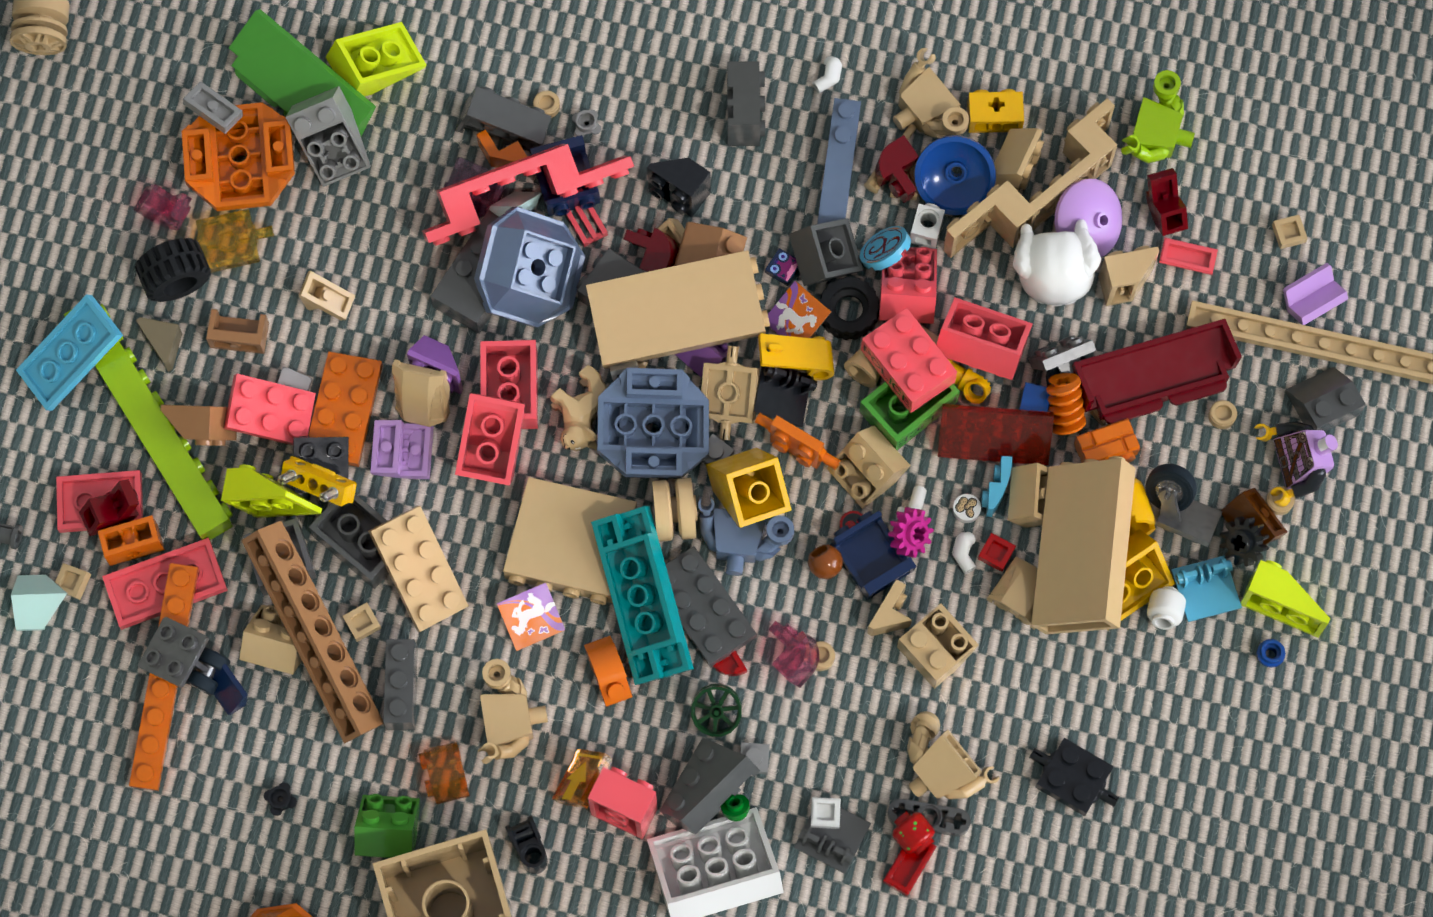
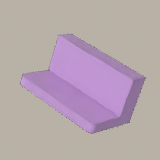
(1313, 295)

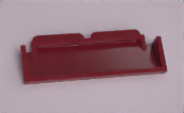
(1159, 370)

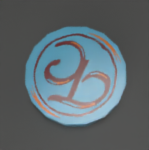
(885, 248)

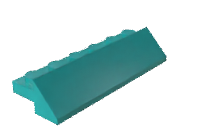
(642, 595)

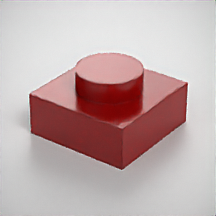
(996, 552)

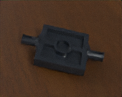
(1074, 777)

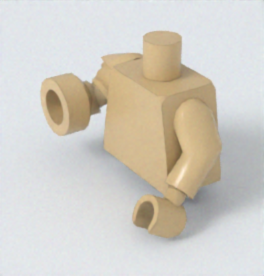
(929, 102)
(507, 714)
(945, 765)

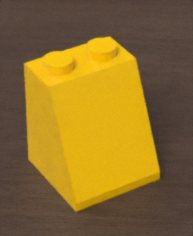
(749, 486)

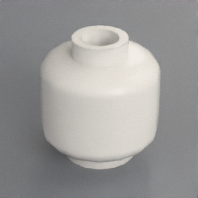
(1166, 607)

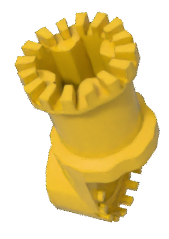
(966, 378)

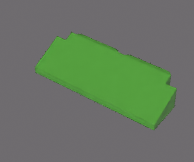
(286, 70)

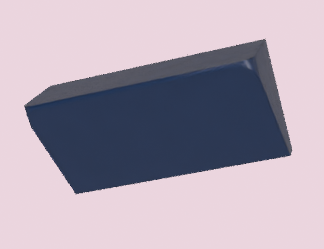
(229, 690)

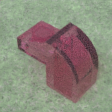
(163, 207)
(799, 658)

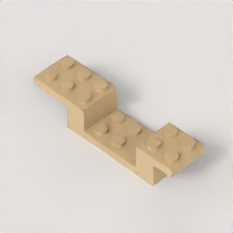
(1007, 210)

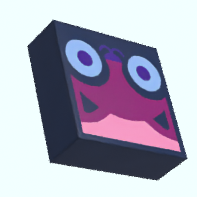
(782, 267)

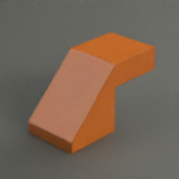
(494, 156)

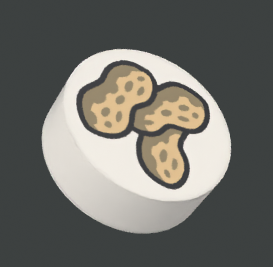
(966, 508)

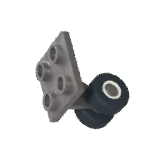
(176, 652)

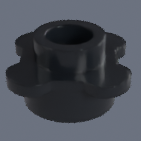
(272, 796)

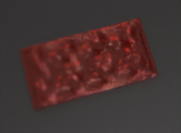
(994, 433)

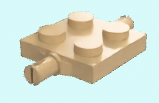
(730, 391)

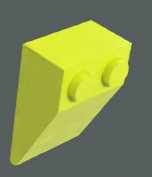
(375, 58)
(263, 496)
(1282, 598)

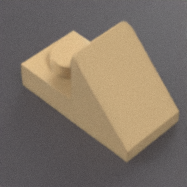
(326, 296)
(887, 618)

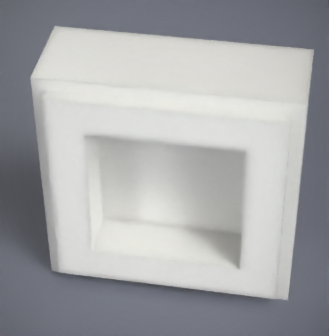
(825, 813)

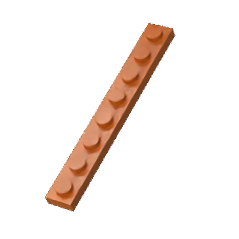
(160, 693)

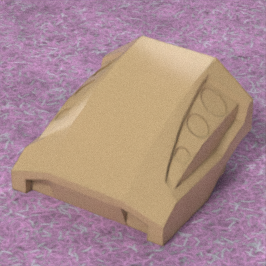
(421, 394)
(1016, 590)

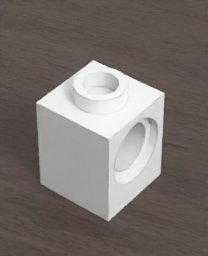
(923, 235)

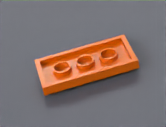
(346, 401)

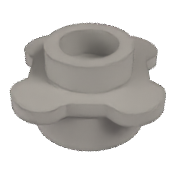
(586, 116)

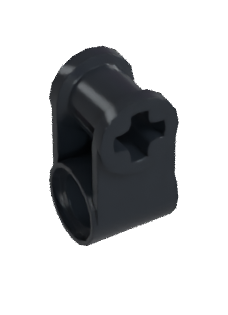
(525, 841)

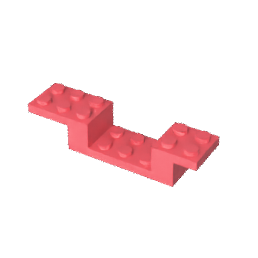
(559, 172)

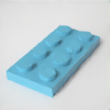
(69, 352)

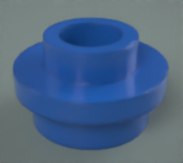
(1275, 646)

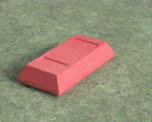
(1188, 256)

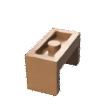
(237, 333)

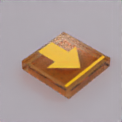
(581, 778)

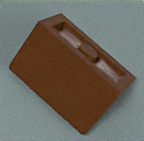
(1250, 505)

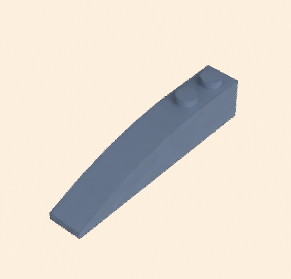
(839, 160)

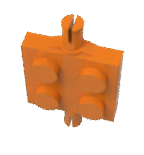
(791, 439)

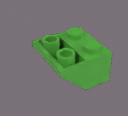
(386, 826)

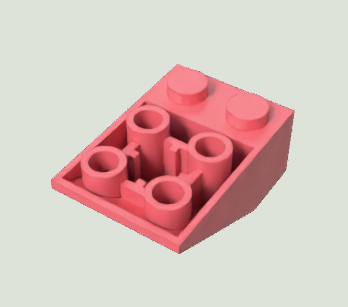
(910, 285)

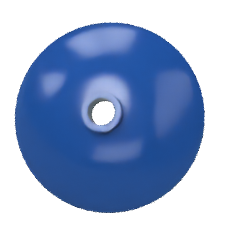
(953, 191)

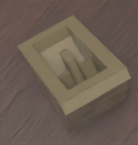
(163, 338)

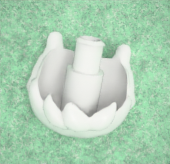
(1056, 265)

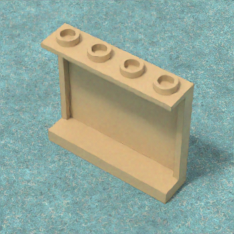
(557, 541)

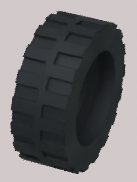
(865, 294)

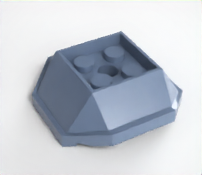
(506, 274)
(660, 399)

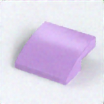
(401, 449)

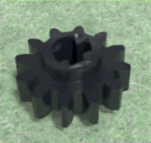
(1244, 541)

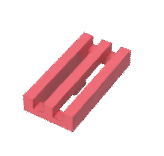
(594, 237)

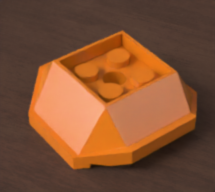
(233, 185)

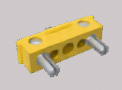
(317, 481)

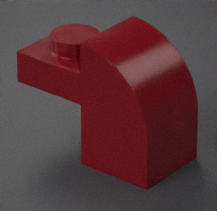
(891, 168)
(1164, 202)
(659, 246)
(110, 509)

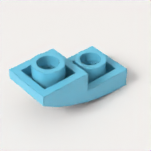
(993, 496)

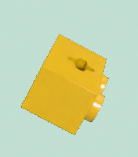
(984, 118)

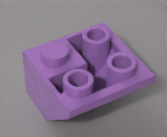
(436, 356)

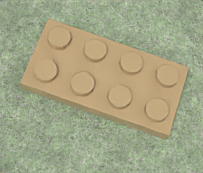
(418, 568)

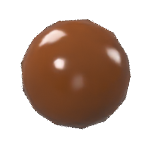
(825, 562)

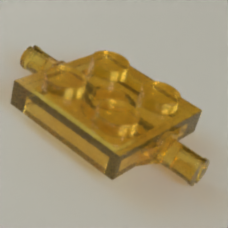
(230, 240)

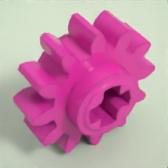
(910, 532)

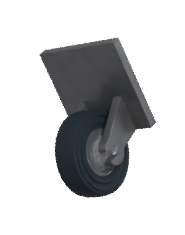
(1173, 492)

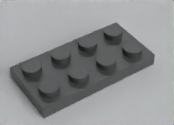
(707, 609)

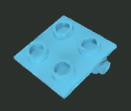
(1207, 588)

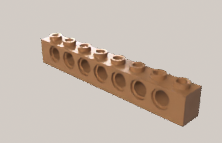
(312, 631)

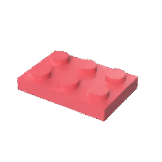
(268, 409)
(76, 490)

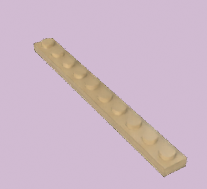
(1317, 342)

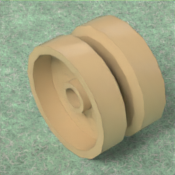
(675, 509)

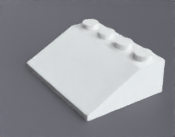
(715, 868)

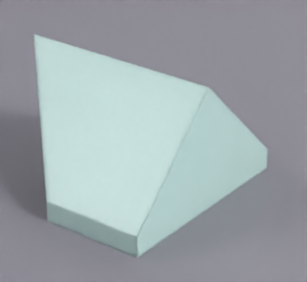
(35, 601)

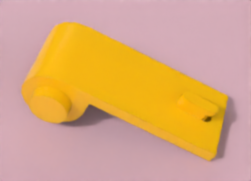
(797, 353)

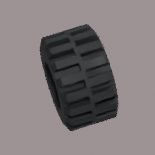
(173, 269)

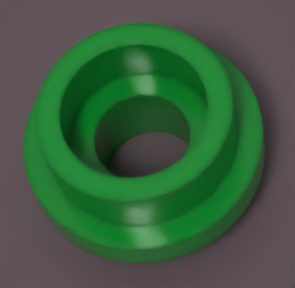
(734, 812)

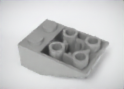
(329, 136)

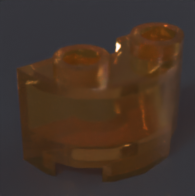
(445, 773)

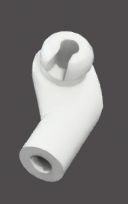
(961, 550)

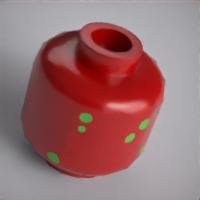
(913, 833)

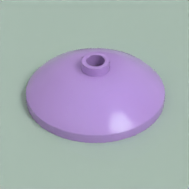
(1097, 206)

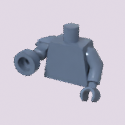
(743, 543)

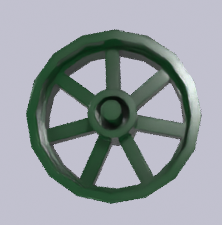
(716, 710)

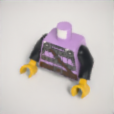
(1302, 456)

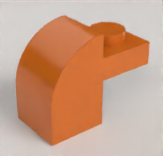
(608, 670)

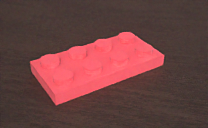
(140, 588)

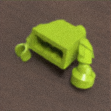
(1159, 123)

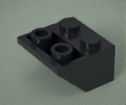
(680, 183)

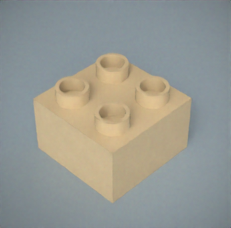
(444, 880)

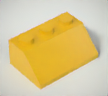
(1144, 572)

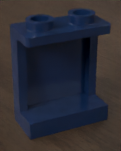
(585, 199)
(869, 555)

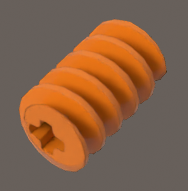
(1066, 403)

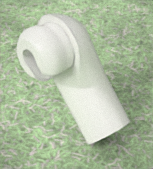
(831, 75)
(916, 500)

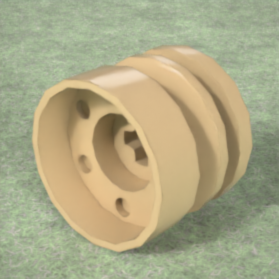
(40, 26)

